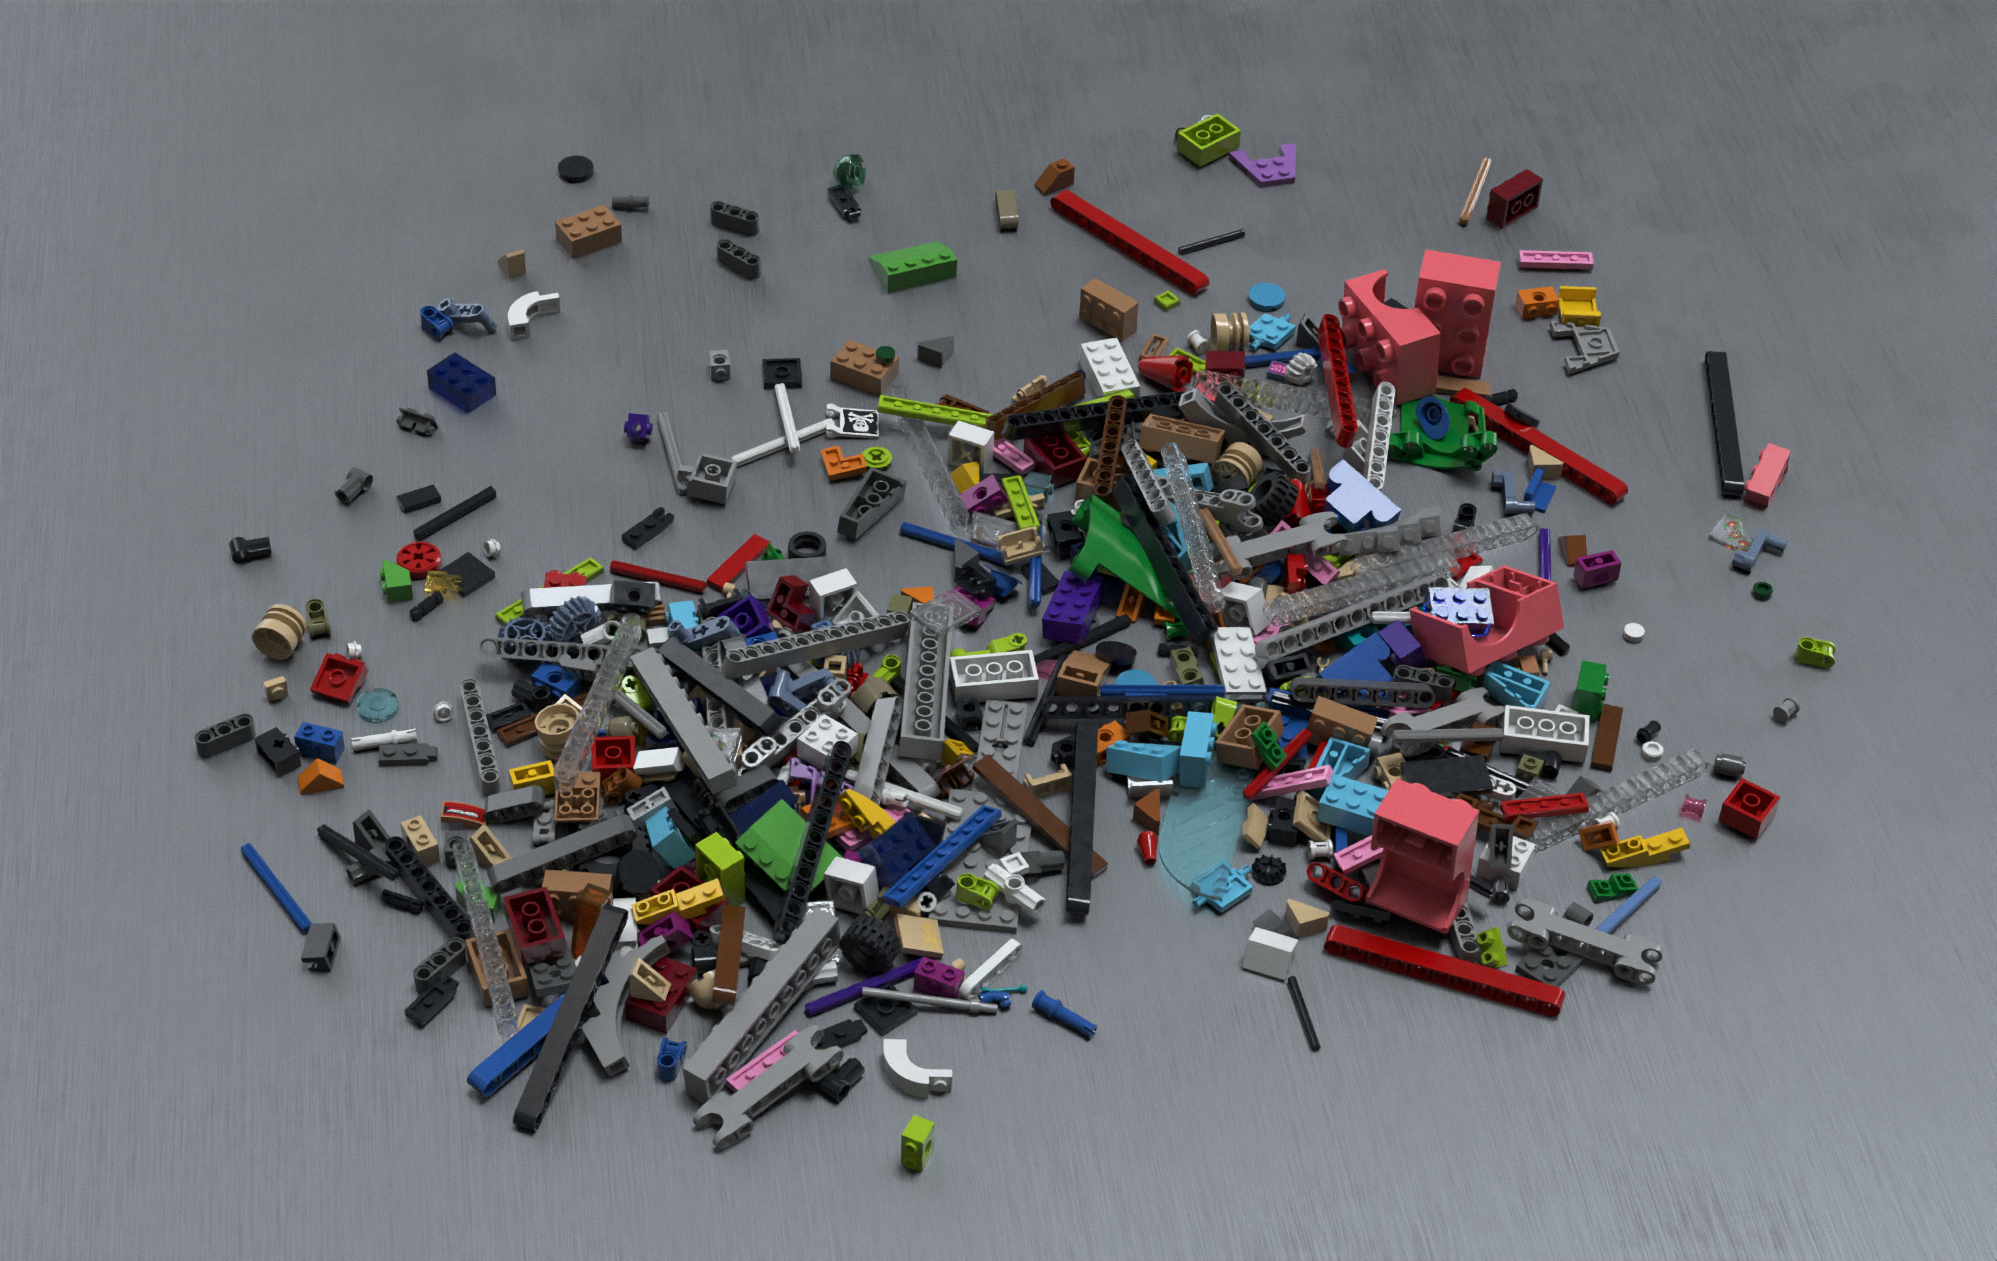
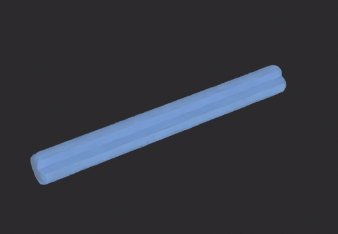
(1630, 905)

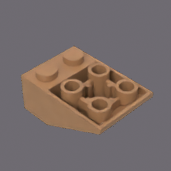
(1082, 675)
(582, 802)

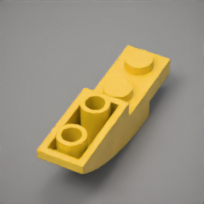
(864, 812)
(1648, 851)
(685, 903)

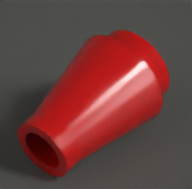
(1148, 844)

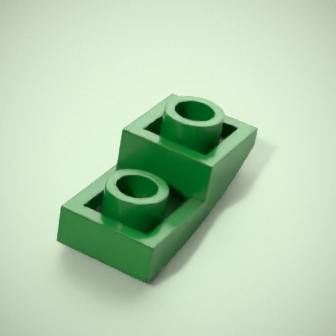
(1265, 743)
(1616, 887)

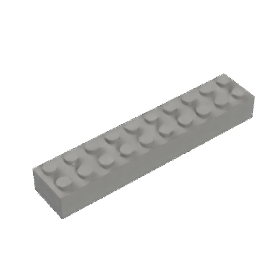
(924, 693)
(762, 1005)

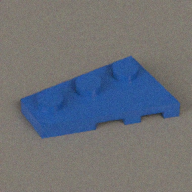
(1293, 724)

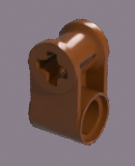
(618, 785)

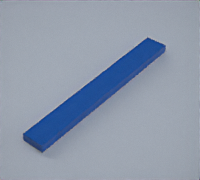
(941, 856)

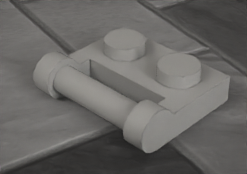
(586, 669)

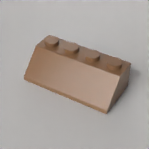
(1193, 440)

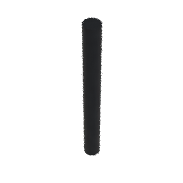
(1211, 241)
(1305, 1017)

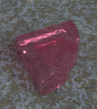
(1046, 668)

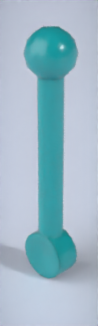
(1022, 988)

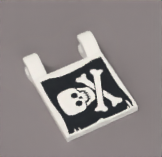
(853, 423)

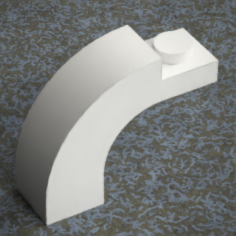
(527, 308)
(628, 939)
(909, 1077)

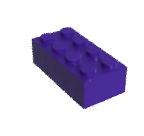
(1072, 608)

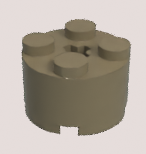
(869, 692)

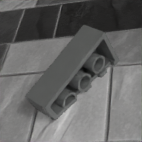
(870, 502)

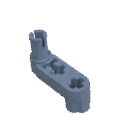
(467, 313)
(1511, 505)
(1748, 559)
(704, 633)
(811, 683)
(782, 699)

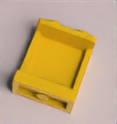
(1578, 306)

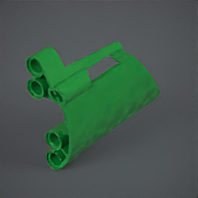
(1453, 450)
(1116, 550)

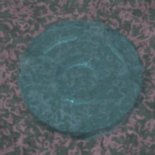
(377, 705)

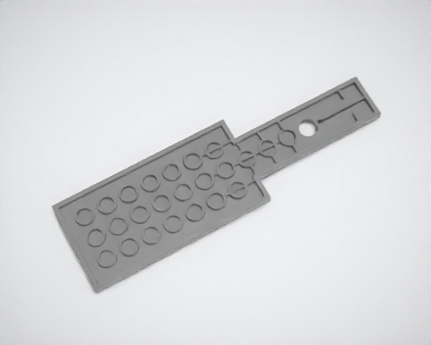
(978, 856)

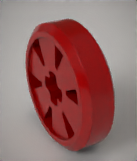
(419, 558)

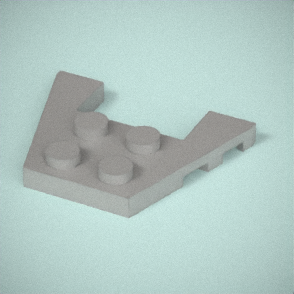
(1594, 344)

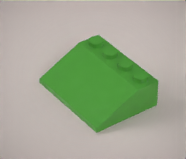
(914, 266)
(774, 843)

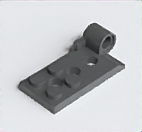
(1561, 966)
(552, 974)

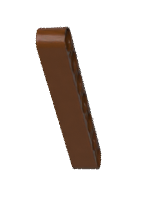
(1049, 397)
(1110, 448)
(728, 955)

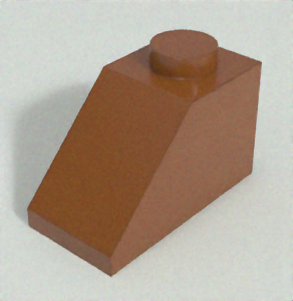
(1056, 177)

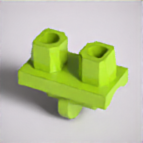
(1492, 948)

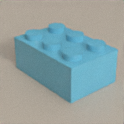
(1350, 804)

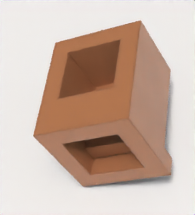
(1527, 664)

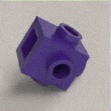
(645, 427)

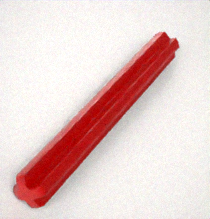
(658, 576)
(1266, 774)

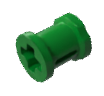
(1175, 630)

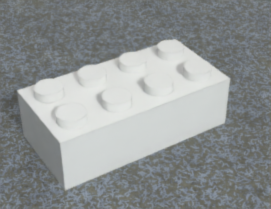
(1108, 368)
(994, 676)
(1545, 731)

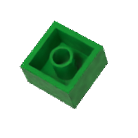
(1590, 689)

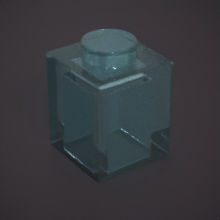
(1039, 483)

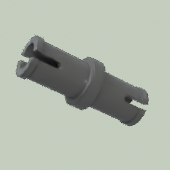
(630, 201)

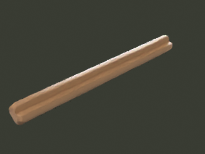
(1474, 191)
(1317, 468)
(1221, 542)

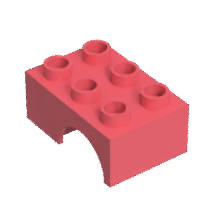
(1458, 301)
(1389, 341)
(1523, 613)
(1424, 855)

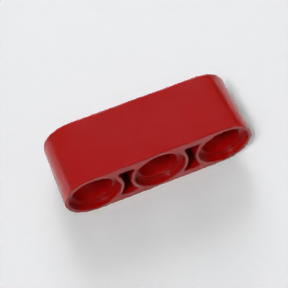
(1327, 881)

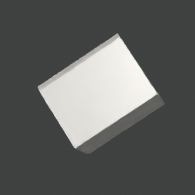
(1356, 454)
(855, 609)
(1269, 953)

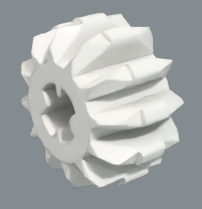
(1301, 369)

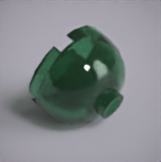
(850, 171)

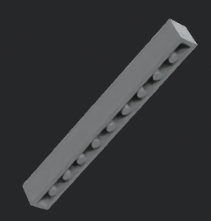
(684, 721)

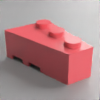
(1767, 474)

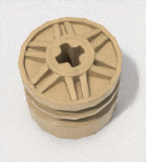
(1229, 332)
(1237, 460)
(279, 631)
(554, 728)

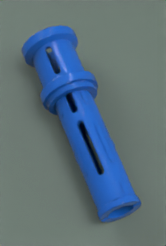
(1055, 1009)

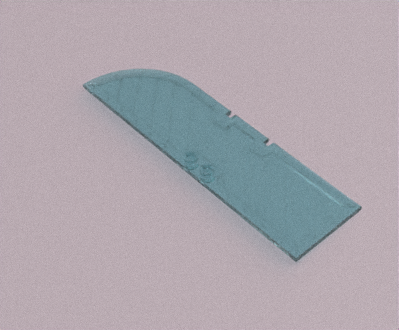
(1205, 826)

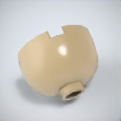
(703, 990)

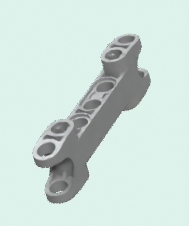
(1225, 507)
(1307, 537)
(1468, 707)
(766, 749)
(1624, 954)
(737, 1110)

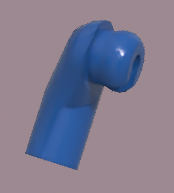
(994, 996)

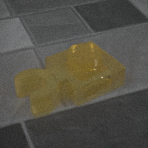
(441, 581)

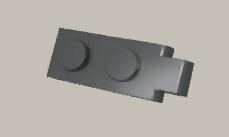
(406, 754)

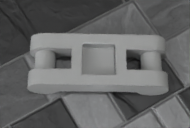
(544, 825)

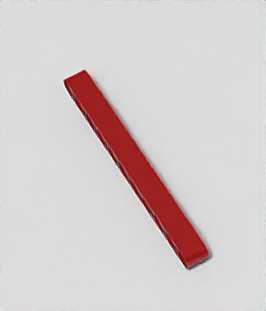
(1130, 242)
(1337, 381)
(1523, 436)
(1445, 970)

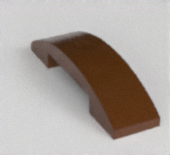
(1522, 826)

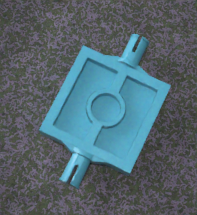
(1270, 331)
(1236, 890)

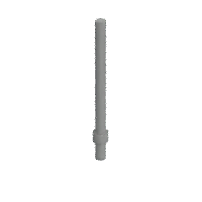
(973, 1005)

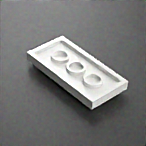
(1237, 661)

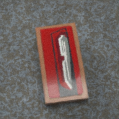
(458, 812)

